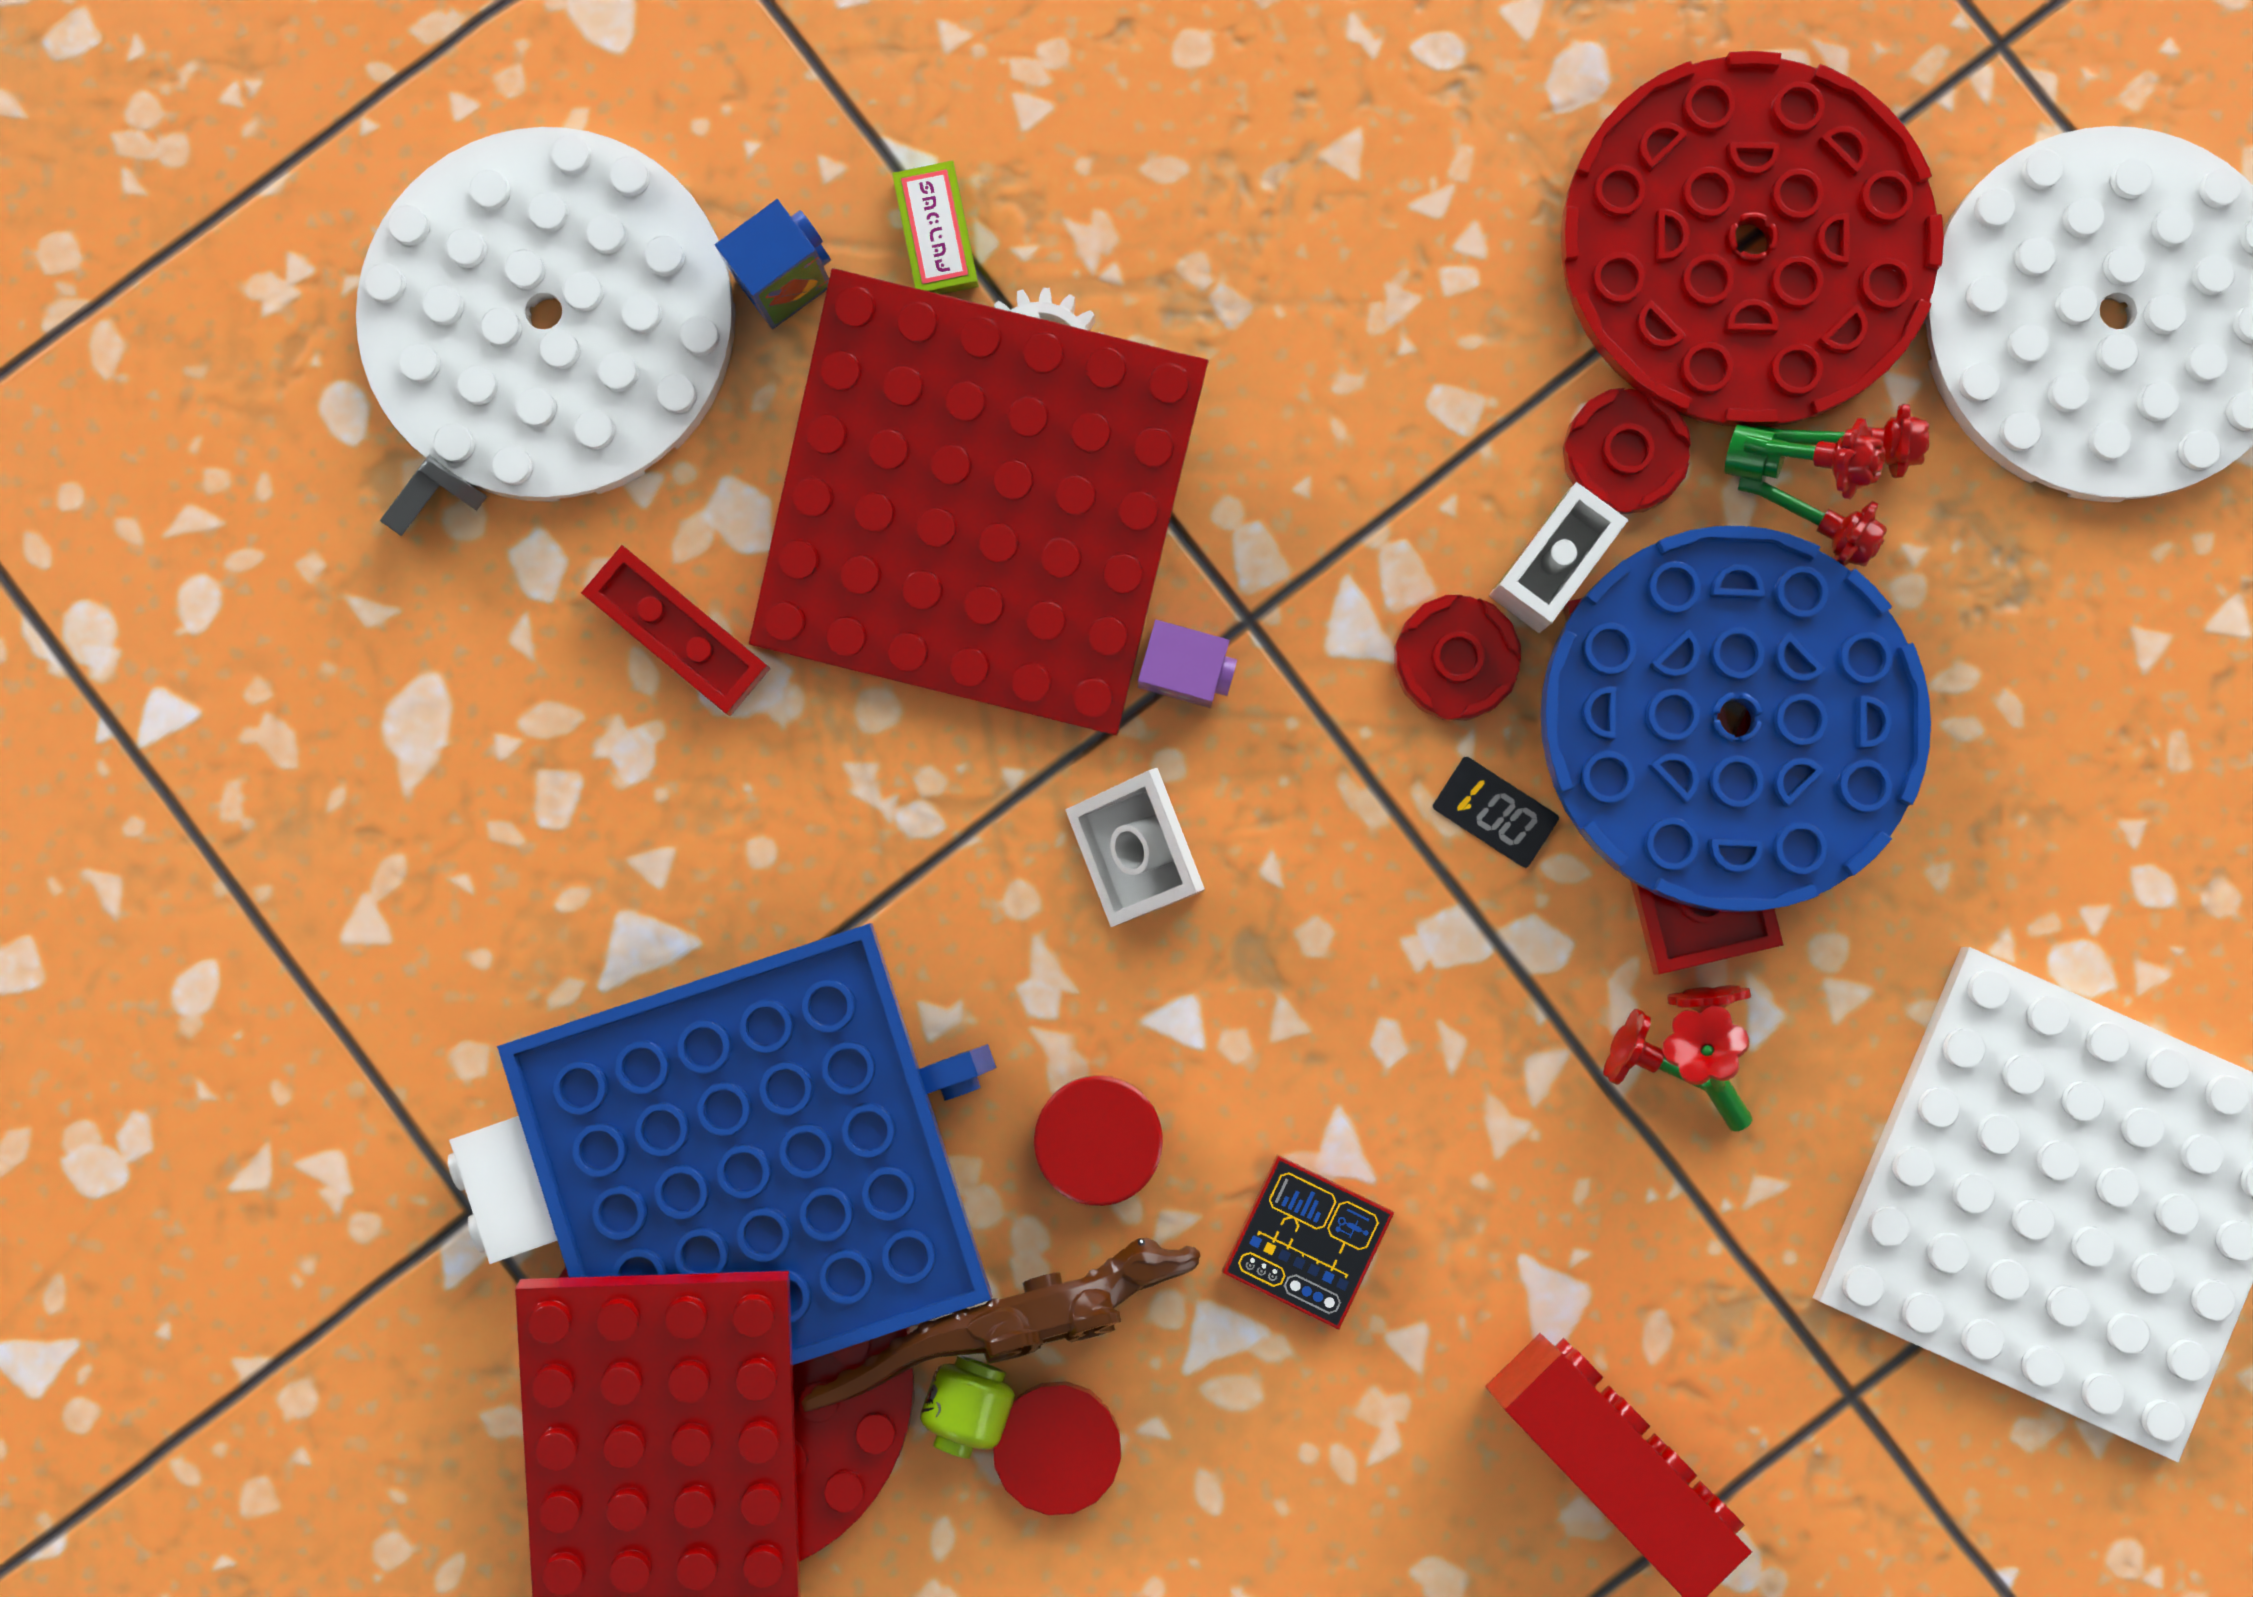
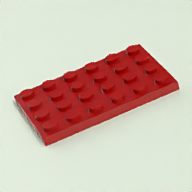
(659, 1435)

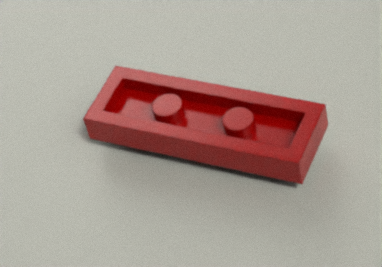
(675, 630)

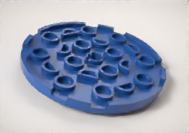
(1829, 702)

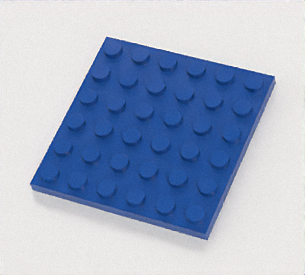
(756, 1133)

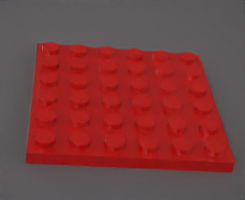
(976, 501)

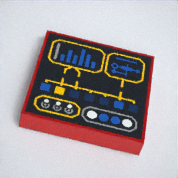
(1308, 1242)

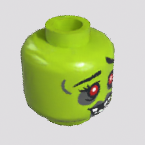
(967, 1406)

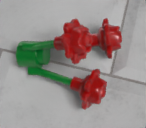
(1854, 460)

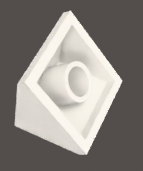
(1135, 848)

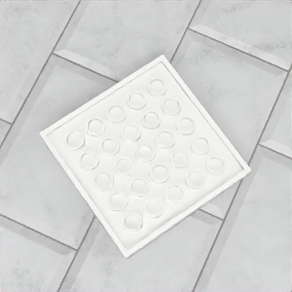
(2058, 1205)

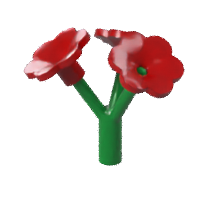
(1699, 1051)

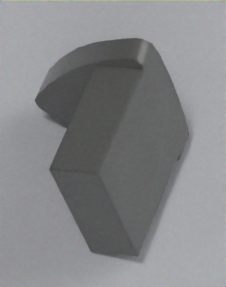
(421, 488)

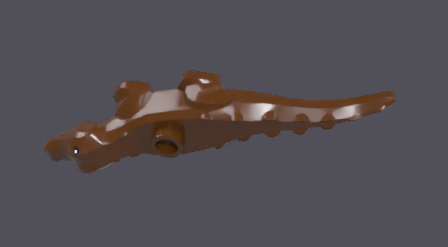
(1020, 1322)

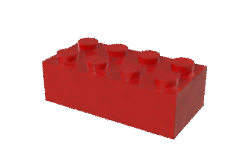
(1628, 1478)

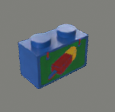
(776, 261)

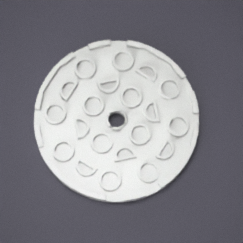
(529, 223)
(2023, 330)

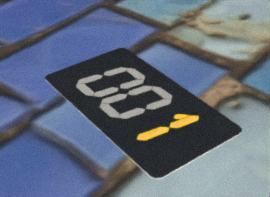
(1495, 812)

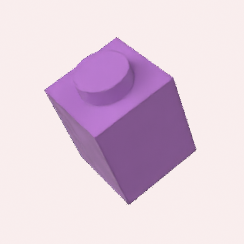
(1186, 664)

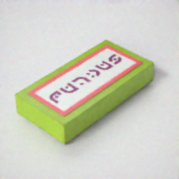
(935, 228)

